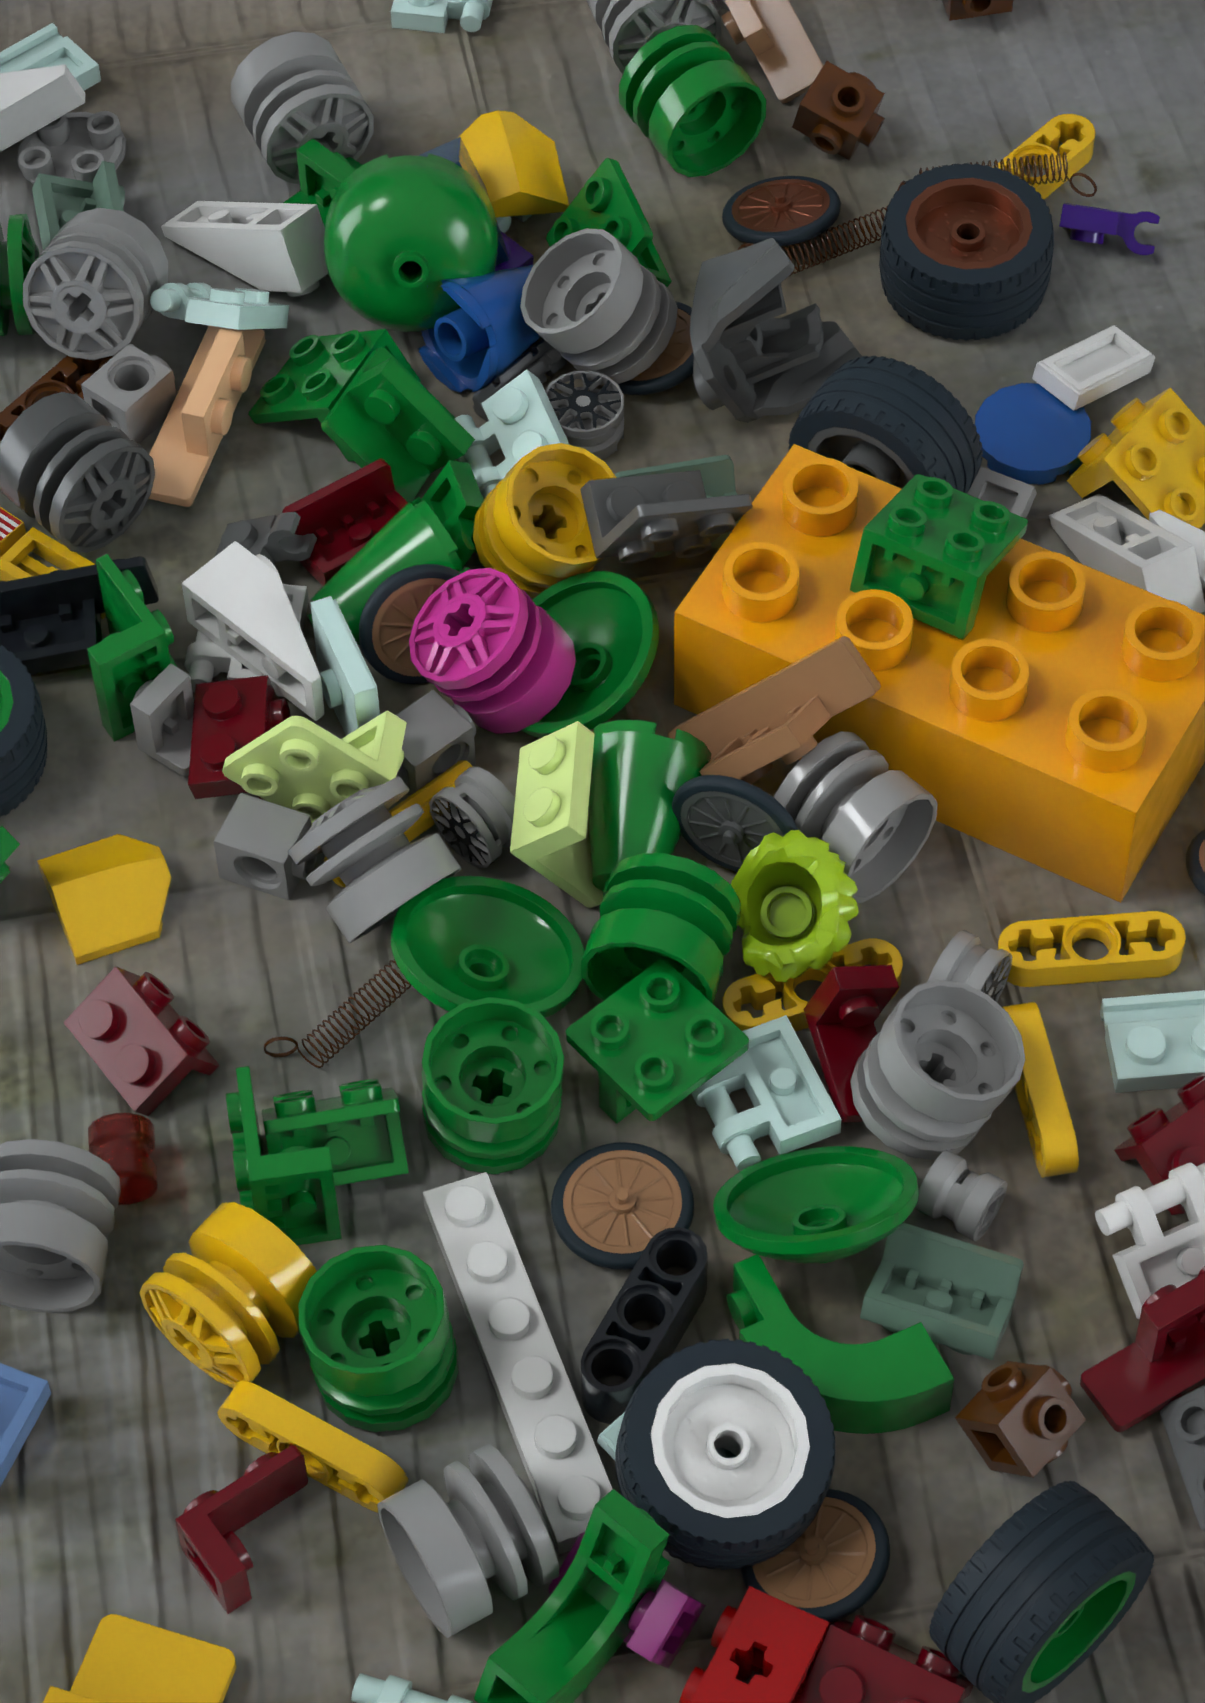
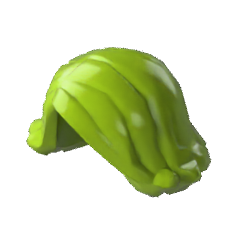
(793, 905)

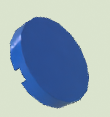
(1031, 433)

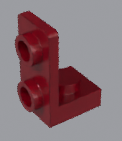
(843, 1024)
(213, 1517)

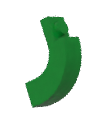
(864, 1385)
(586, 1613)

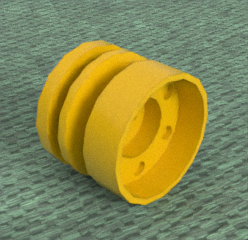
(537, 519)
(230, 1294)

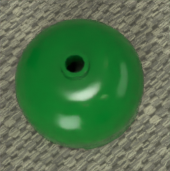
(405, 229)

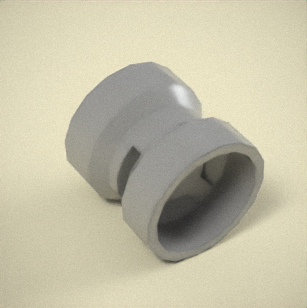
(961, 1195)

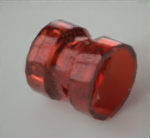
(126, 1144)

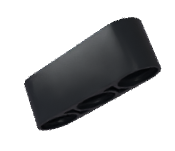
(644, 1296)

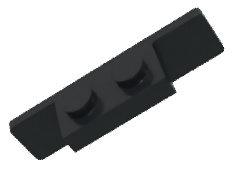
(58, 614)

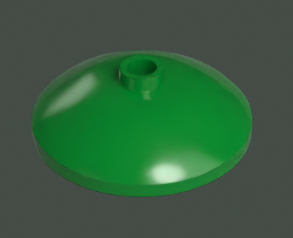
(613, 646)
(487, 940)
(816, 1203)

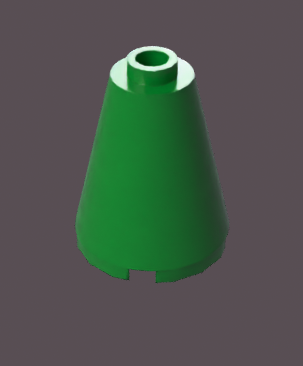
(407, 540)
(634, 791)

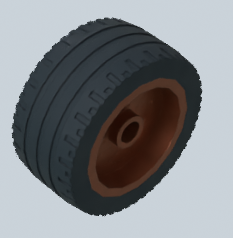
(966, 251)

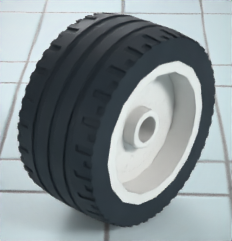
(735, 1400)

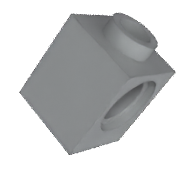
(132, 392)
(434, 739)
(255, 846)

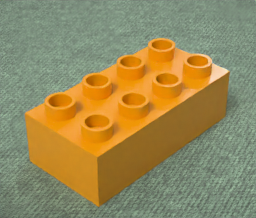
(1041, 732)

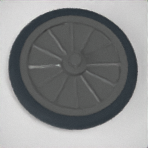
(727, 817)

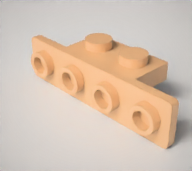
(203, 412)

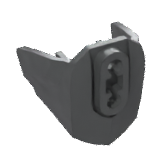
(746, 354)

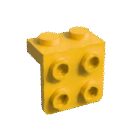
(1152, 458)
(147, 1665)

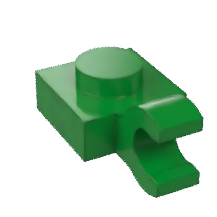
(455, 501)

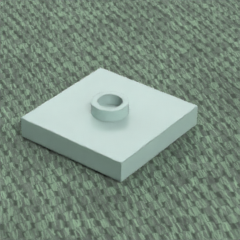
(343, 671)

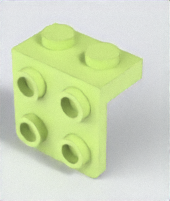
(312, 768)
(553, 812)

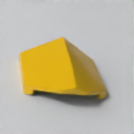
(516, 165)
(108, 894)

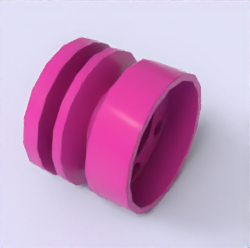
(492, 650)

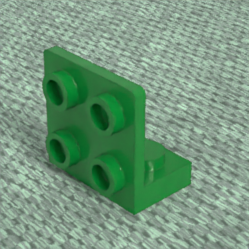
(319, 375)
(936, 551)
(132, 651)
(286, 1187)

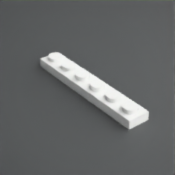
(519, 1355)

